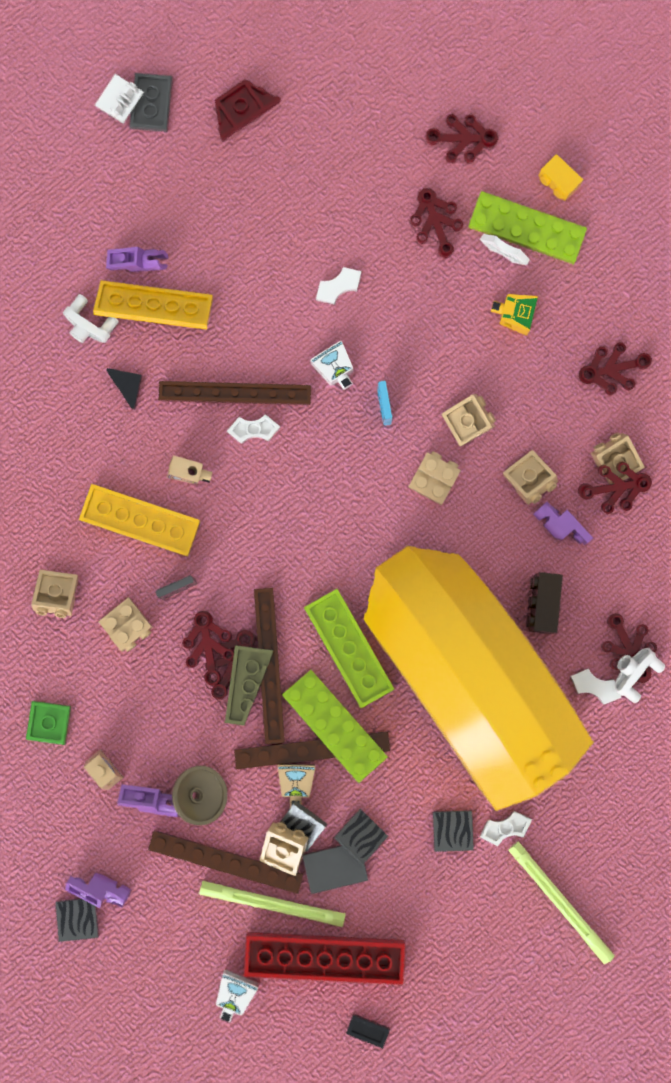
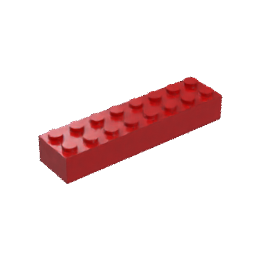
(324, 958)

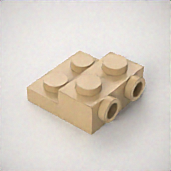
(469, 419)
(617, 450)
(435, 477)
(531, 477)
(54, 593)
(126, 625)
(284, 848)

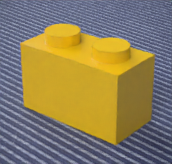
(560, 178)

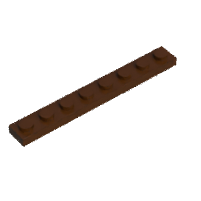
(234, 393)
(271, 682)
(294, 752)
(224, 861)

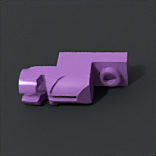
(136, 259)
(562, 524)
(146, 800)
(98, 890)

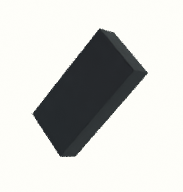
(367, 1031)

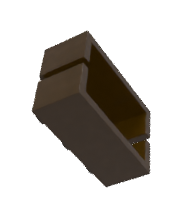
(544, 603)

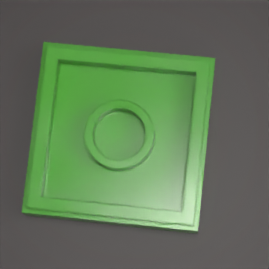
(48, 722)

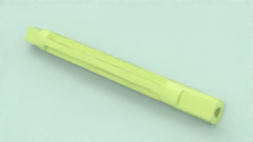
(270, 903)
(561, 903)

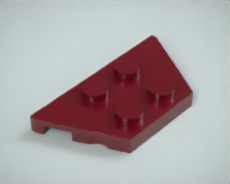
(242, 106)

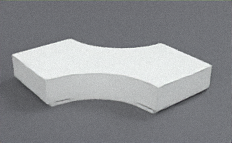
(494, 244)
(346, 281)
(261, 428)
(587, 683)
(496, 831)

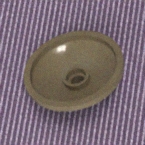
(210, 795)

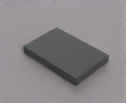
(153, 107)
(332, 869)

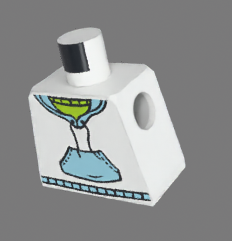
(334, 365)
(235, 994)

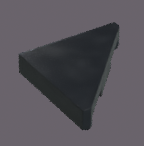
(128, 384)

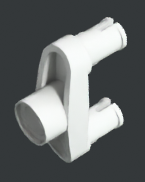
(84, 328)
(632, 669)

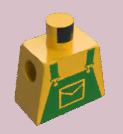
(516, 312)

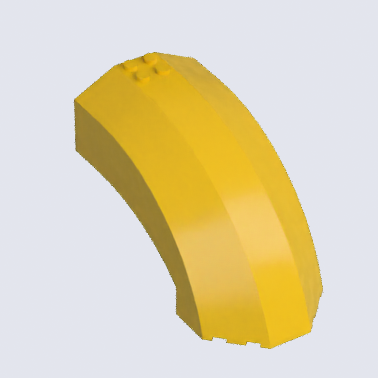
(475, 674)

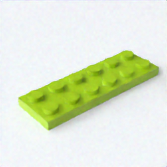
(527, 227)
(349, 648)
(334, 726)

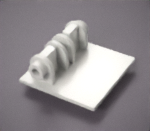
(119, 98)

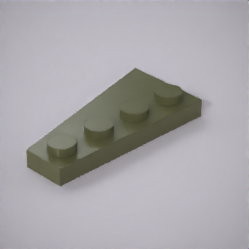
(246, 678)

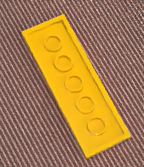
(153, 304)
(139, 520)

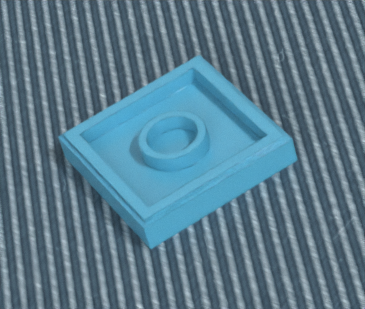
(384, 403)

